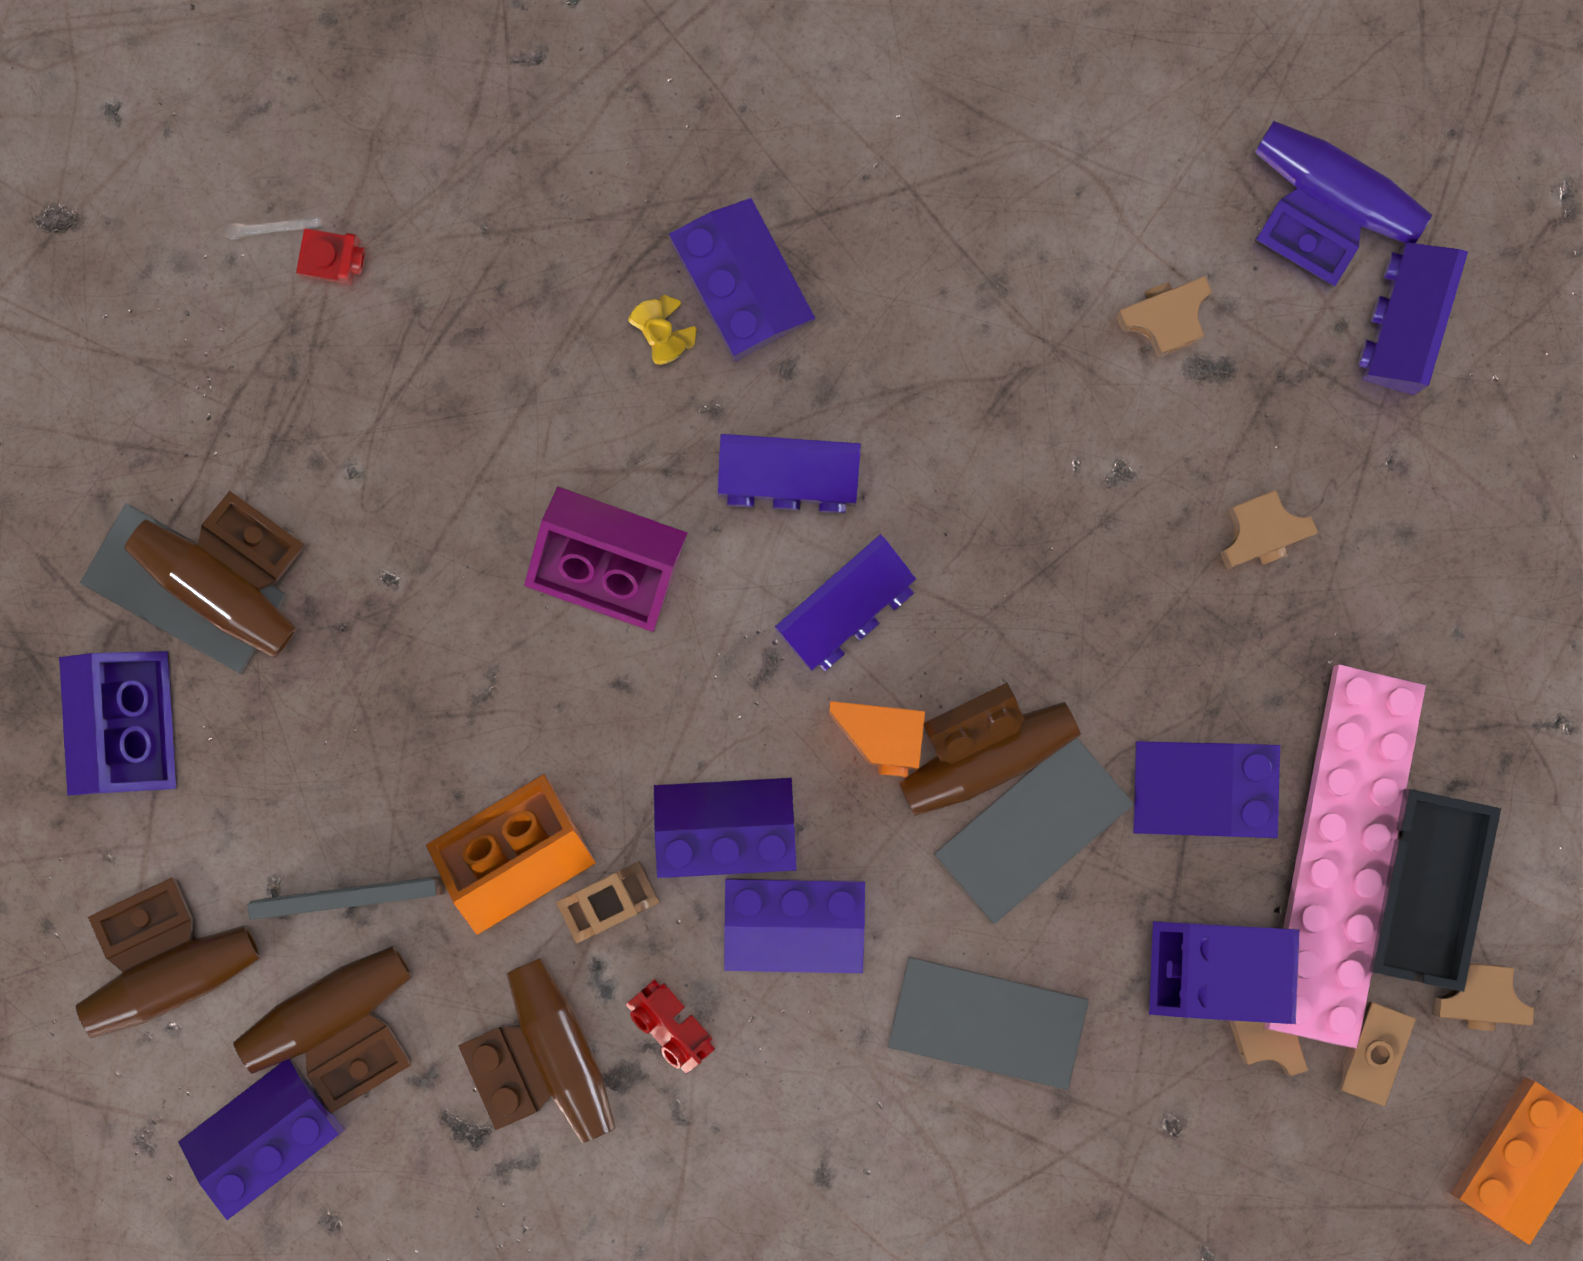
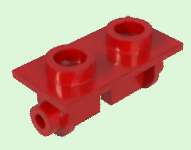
(655, 1015)

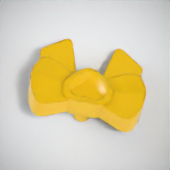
(665, 344)

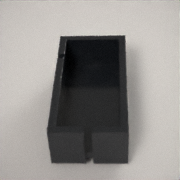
(1434, 889)

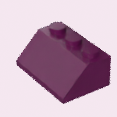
(605, 558)

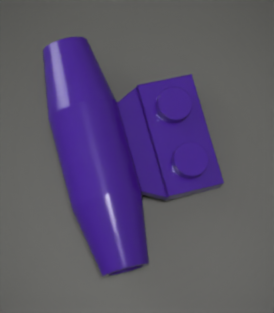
(1332, 201)

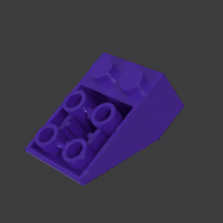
(1224, 972)

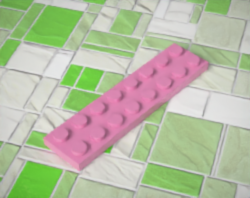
(1348, 848)

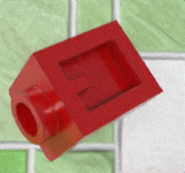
(330, 256)

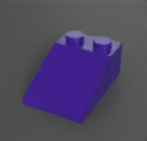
(1206, 789)

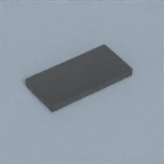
(127, 584)
(1033, 829)
(345, 897)
(988, 1023)

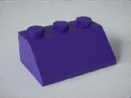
(741, 277)
(1412, 316)
(788, 472)
(847, 605)
(117, 722)
(724, 828)
(794, 925)
(259, 1138)

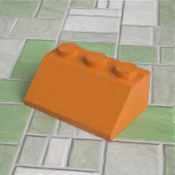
(882, 735)
(510, 854)
(1524, 1161)

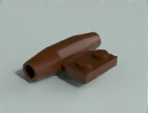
(224, 573)
(985, 747)
(159, 960)
(333, 1026)
(539, 1060)

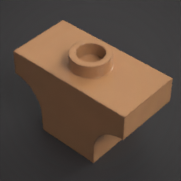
(1168, 315)
(1264, 530)
(607, 902)
(1486, 999)
(1263, 1044)
(1380, 1049)

